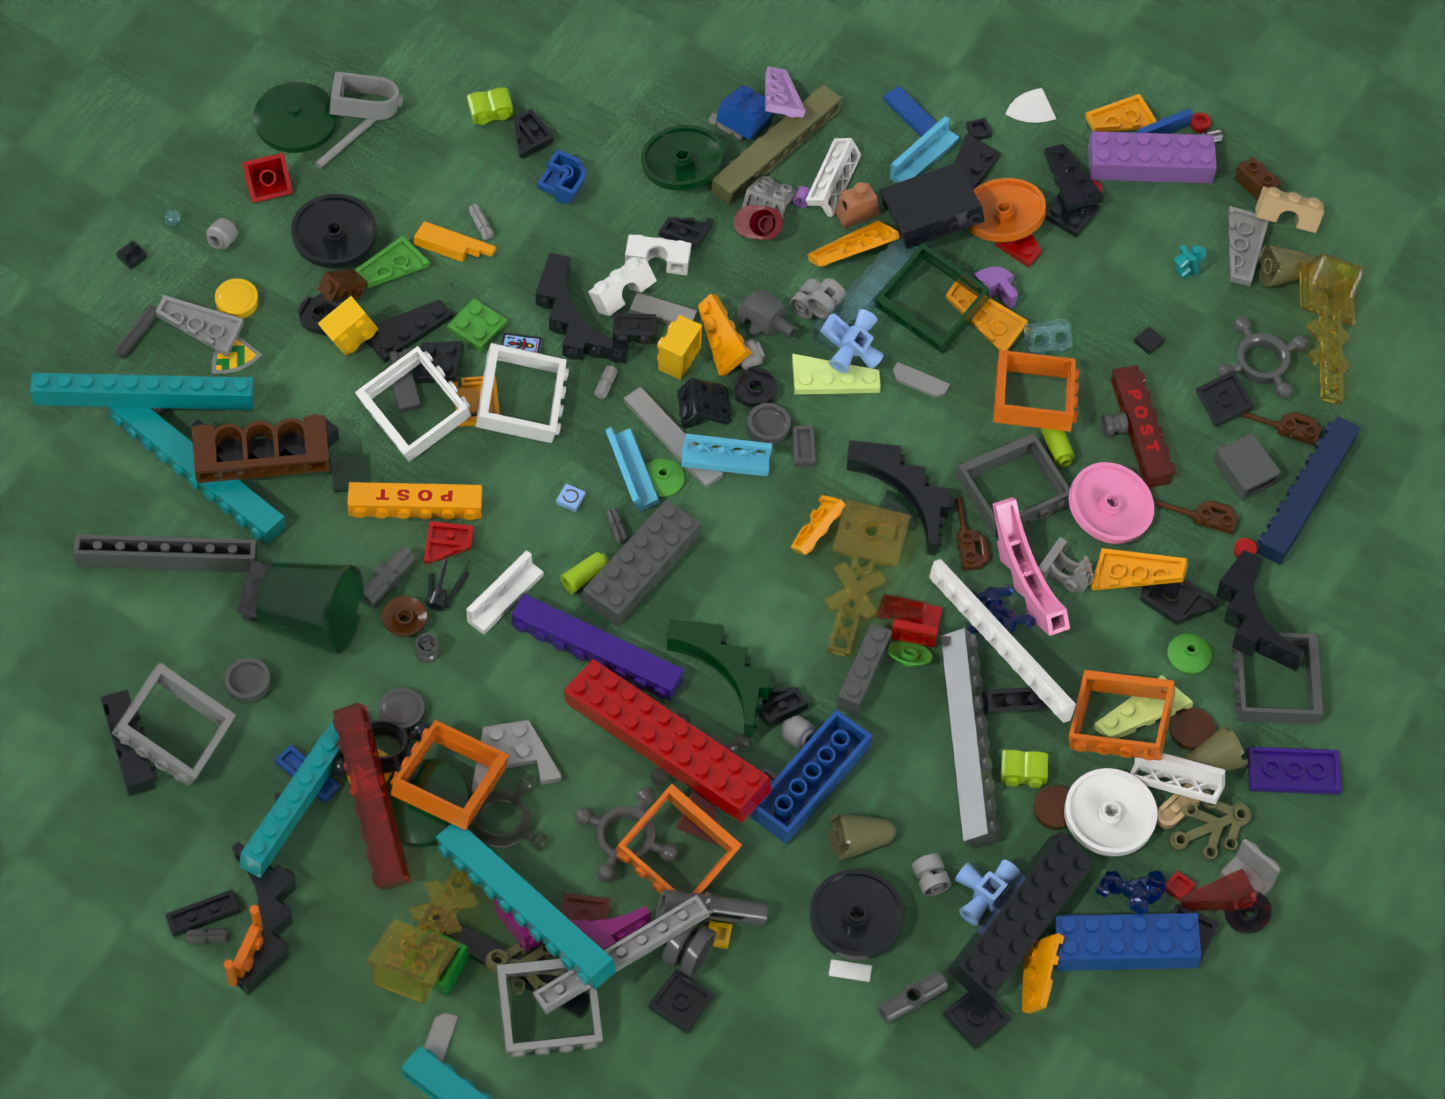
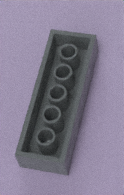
(641, 563)

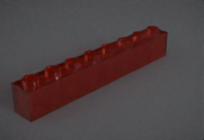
(371, 797)

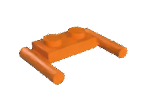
(251, 943)

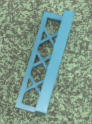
(924, 152)
(725, 458)
(633, 468)

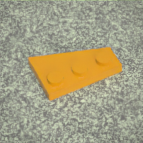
(828, 511)
(1037, 973)

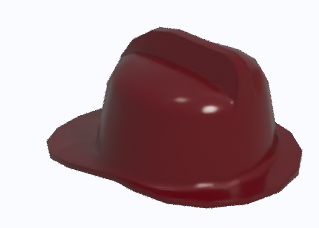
(758, 222)

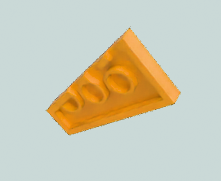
(1135, 569)

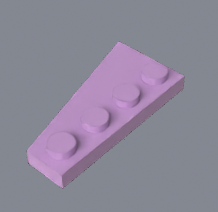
(781, 94)

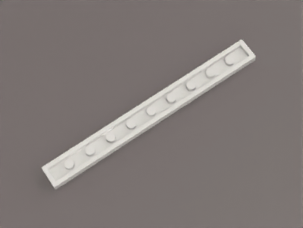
(1002, 641)

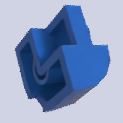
(563, 177)

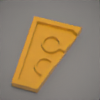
(1121, 115)

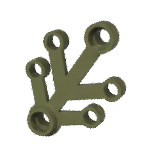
(1213, 825)
(505, 957)

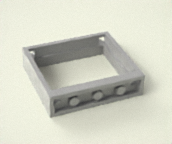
(191, 696)
(542, 1047)

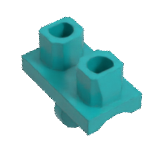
(1189, 260)

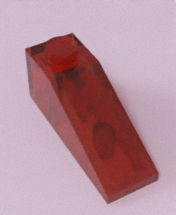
(1223, 894)

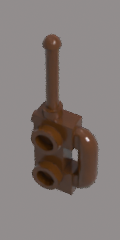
(1291, 429)
(1206, 517)
(966, 544)

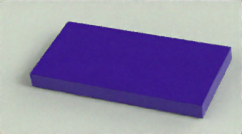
(1294, 770)

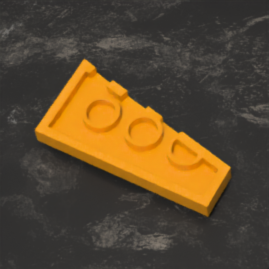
(853, 243)
(993, 320)
(724, 341)

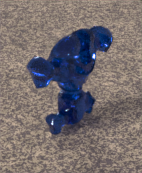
(1003, 615)
(1140, 890)

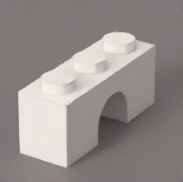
(675, 253)
(608, 293)

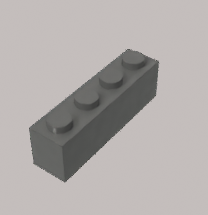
(864, 669)

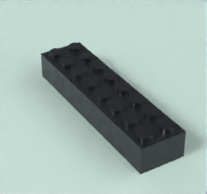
(1020, 917)

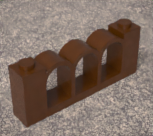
(207, 439)

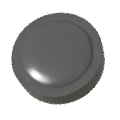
(768, 423)
(247, 680)
(402, 707)

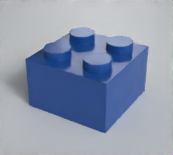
(744, 112)

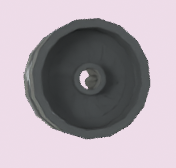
(689, 949)

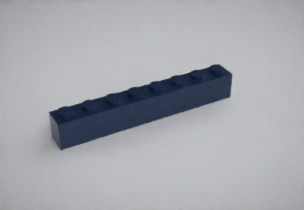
(1308, 490)

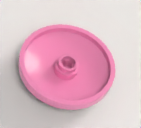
(1111, 503)

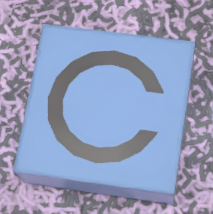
(570, 497)

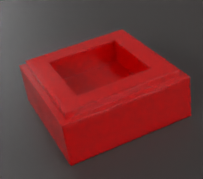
(1179, 885)

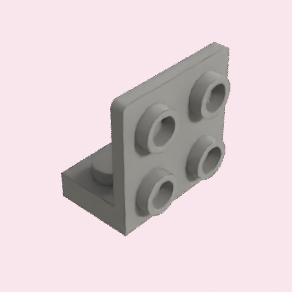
(769, 193)
(1259, 868)

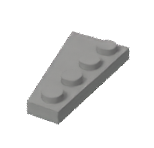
(204, 324)

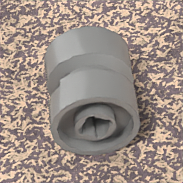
(825, 298)
(798, 301)
(931, 875)

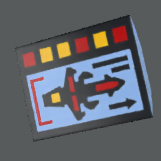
(522, 342)

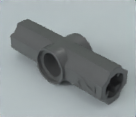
(388, 576)
(901, 1005)

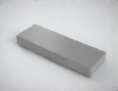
(665, 311)

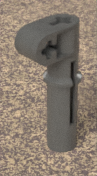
(719, 907)

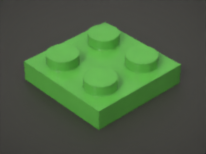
(477, 325)

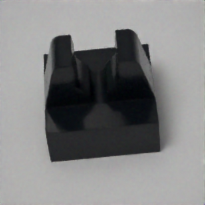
(131, 255)

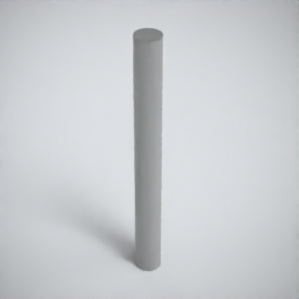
(344, 142)

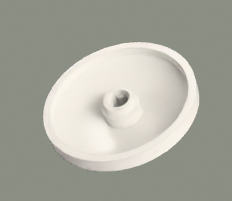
(1110, 812)

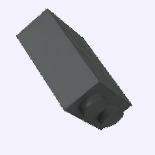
(1246, 466)

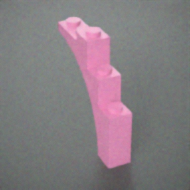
(1026, 576)

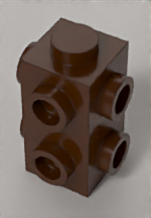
(1253, 176)
(342, 285)

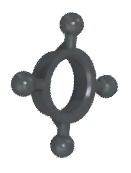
(1299, 343)
(645, 796)

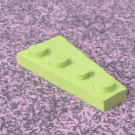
(818, 377)
(1138, 712)

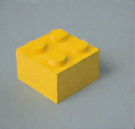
(348, 326)
(679, 347)

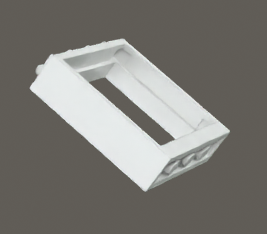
(391, 375)
(513, 425)

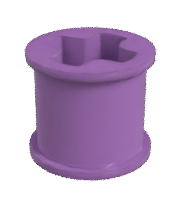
(800, 197)

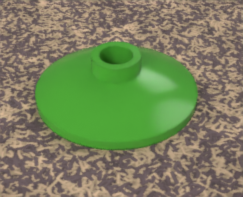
(671, 482)
(909, 653)
(1188, 661)

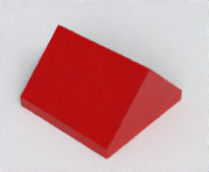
(267, 177)

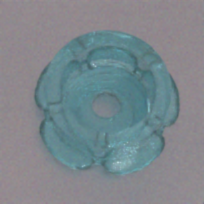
(172, 217)

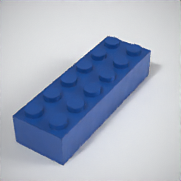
(812, 776)
(1128, 941)

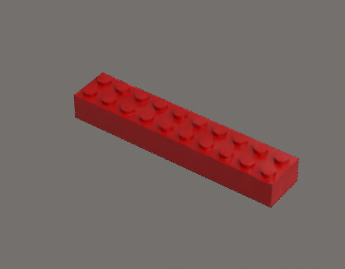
(667, 740)

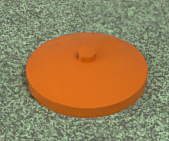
(1010, 210)

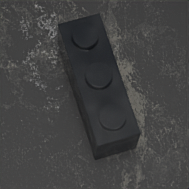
(1012, 701)

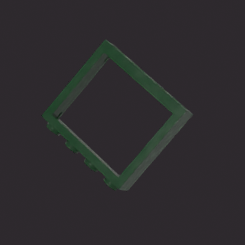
(914, 325)

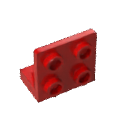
(918, 631)

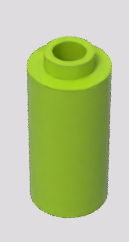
(1058, 446)
(583, 573)

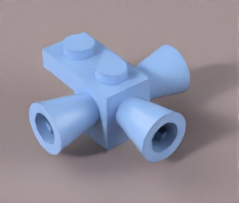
(852, 340)
(987, 889)

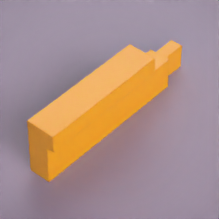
(450, 243)

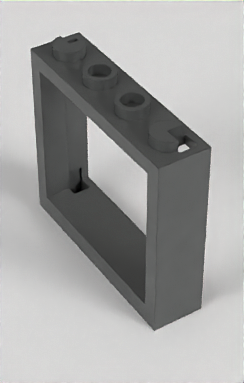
(1006, 454)
(1306, 642)

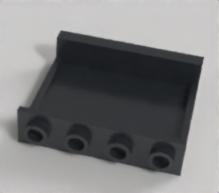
(932, 205)

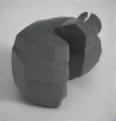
(765, 314)

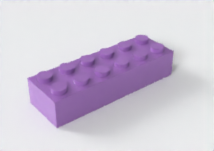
(1152, 157)

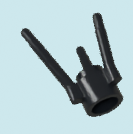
(438, 599)

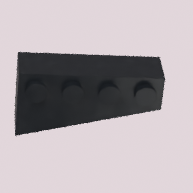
(135, 769)

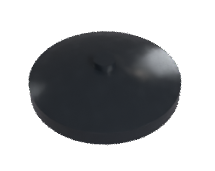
(333, 230)
(856, 914)

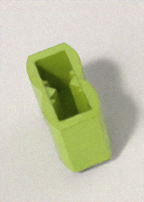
(490, 106)
(1024, 768)

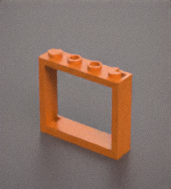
(1036, 365)
(1121, 685)
(464, 745)
(697, 816)

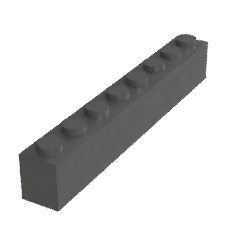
(165, 553)

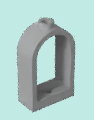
(364, 108)

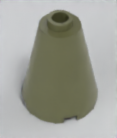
(1280, 265)
(1220, 751)
(858, 834)

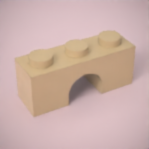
(1274, 202)

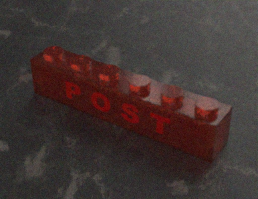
(1143, 428)

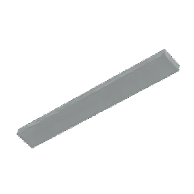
(627, 950)

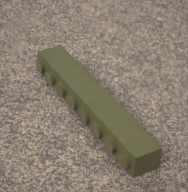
(775, 145)

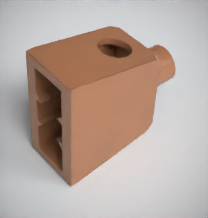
(857, 205)

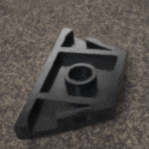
(1178, 600)

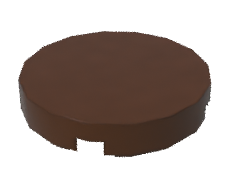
(1191, 728)
(1050, 807)

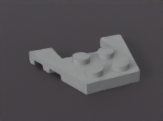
(523, 748)

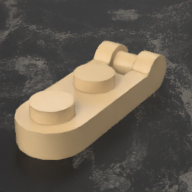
(1171, 813)

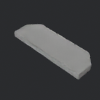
(919, 380)
(441, 1034)

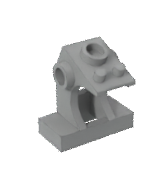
(1057, 561)

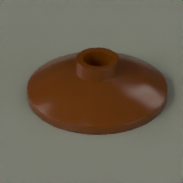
(402, 608)

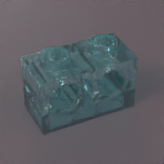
(1048, 330)

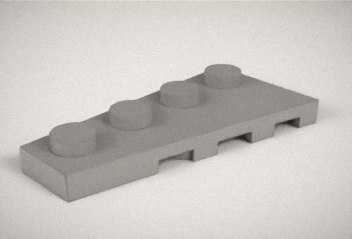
(1245, 243)

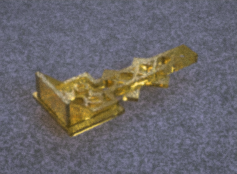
(1329, 291)
(854, 542)
(410, 957)

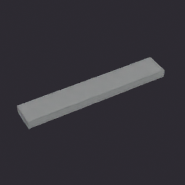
(666, 431)

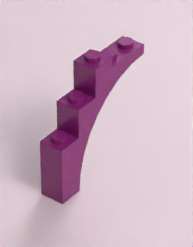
(602, 932)

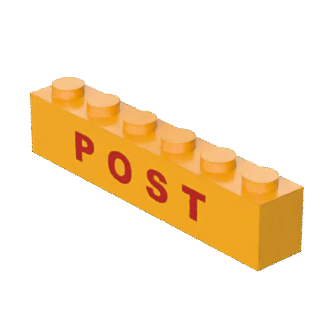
(415, 500)

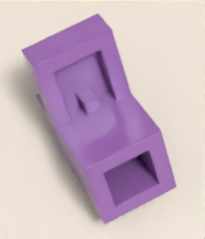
(999, 283)

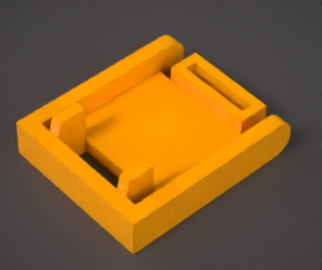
(471, 391)

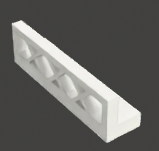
(833, 172)
(503, 593)
(1181, 772)

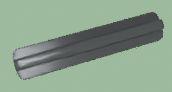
(136, 331)

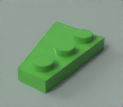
(392, 262)

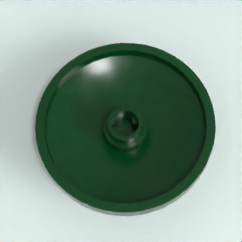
(294, 117)
(682, 157)
(417, 826)

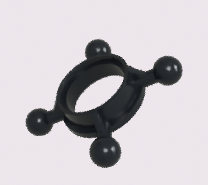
(392, 762)

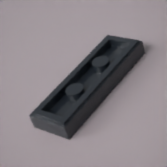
(203, 913)

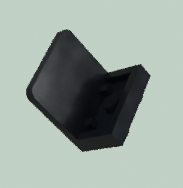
(634, 327)
(703, 400)

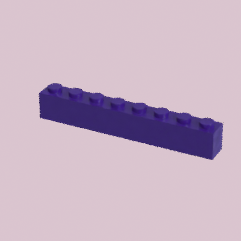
(590, 643)

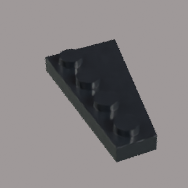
(1074, 183)
(408, 328)

